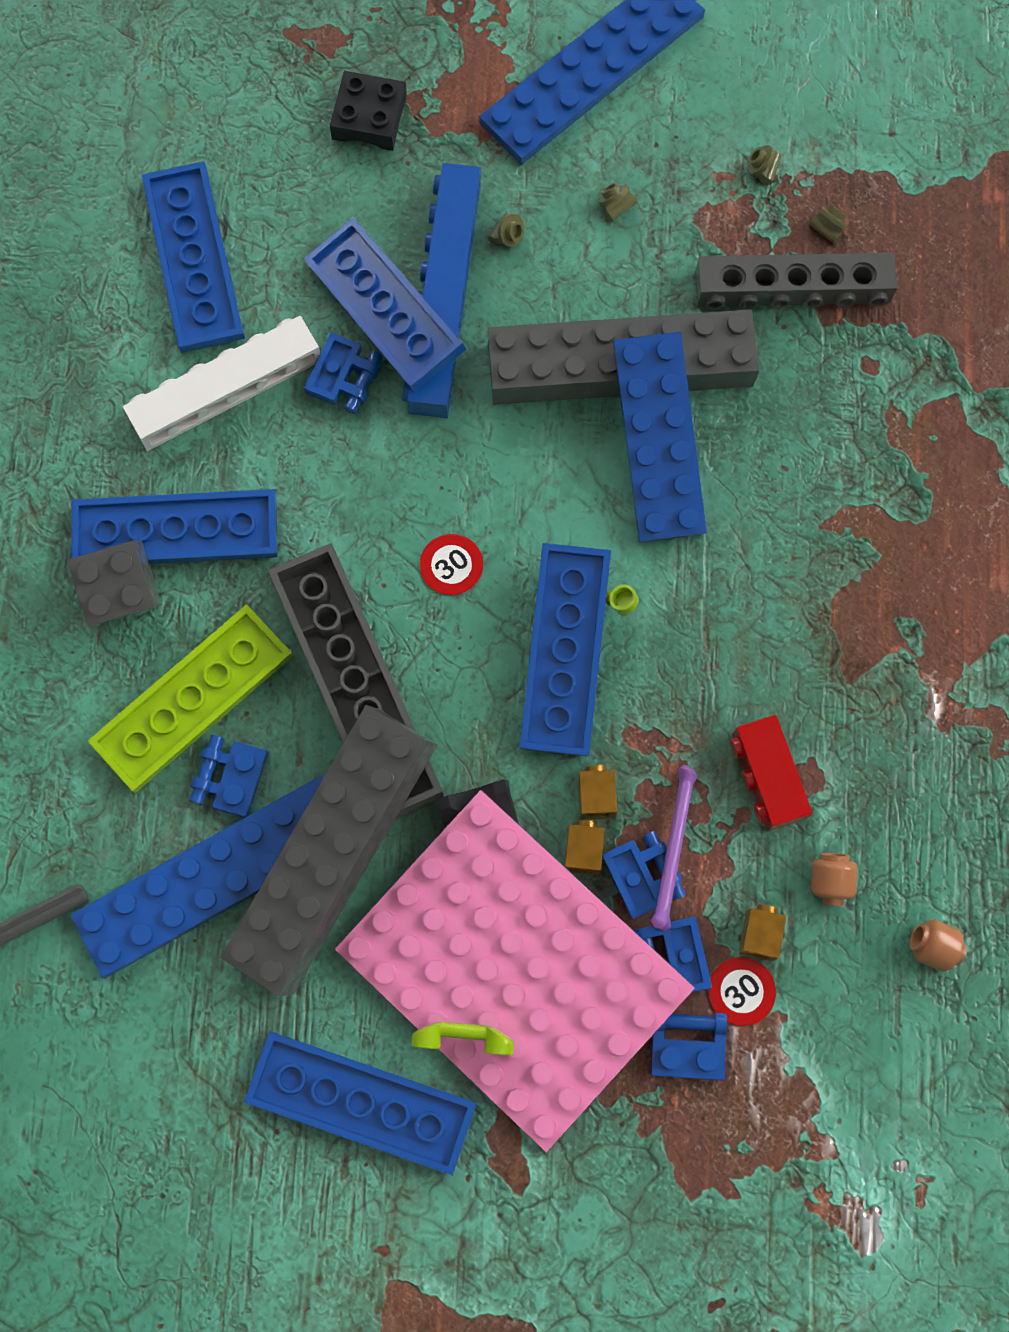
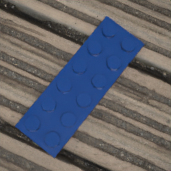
(193, 257)
(385, 304)
(659, 436)
(180, 525)
(565, 649)
(360, 1103)

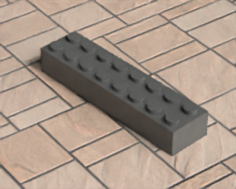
(579, 356)
(343, 651)
(328, 851)

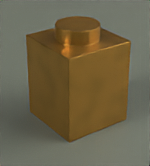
(597, 793)
(584, 847)
(762, 933)

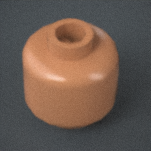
(834, 878)
(938, 945)

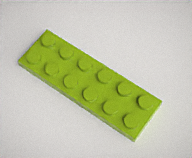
(190, 698)

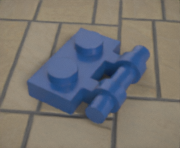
(333, 369)
(239, 778)
(633, 878)

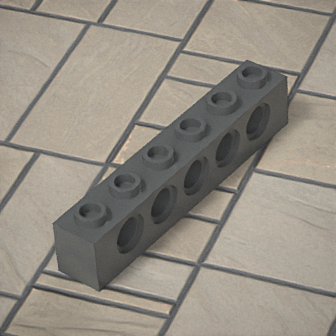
(875, 269)

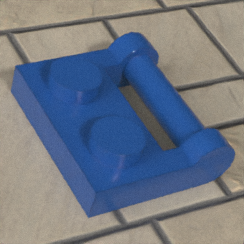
(682, 950)
(687, 1057)

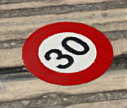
(451, 564)
(742, 991)

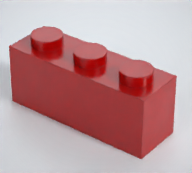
(770, 773)

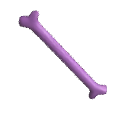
(661, 918)

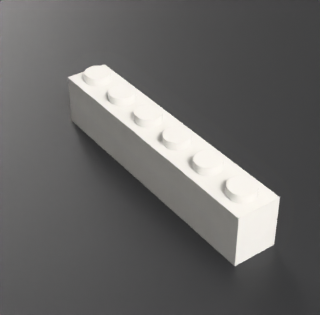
(222, 382)

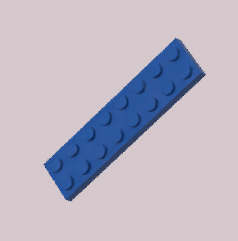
(586, 72)
(189, 886)

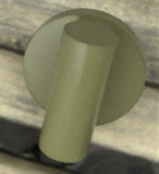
(764, 163)
(616, 200)
(829, 223)
(508, 231)

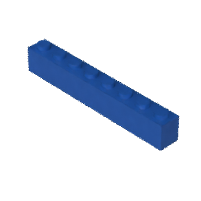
(447, 272)

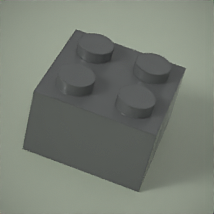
(114, 582)

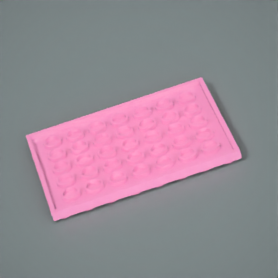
(515, 943)

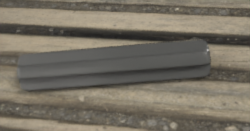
(42, 913)

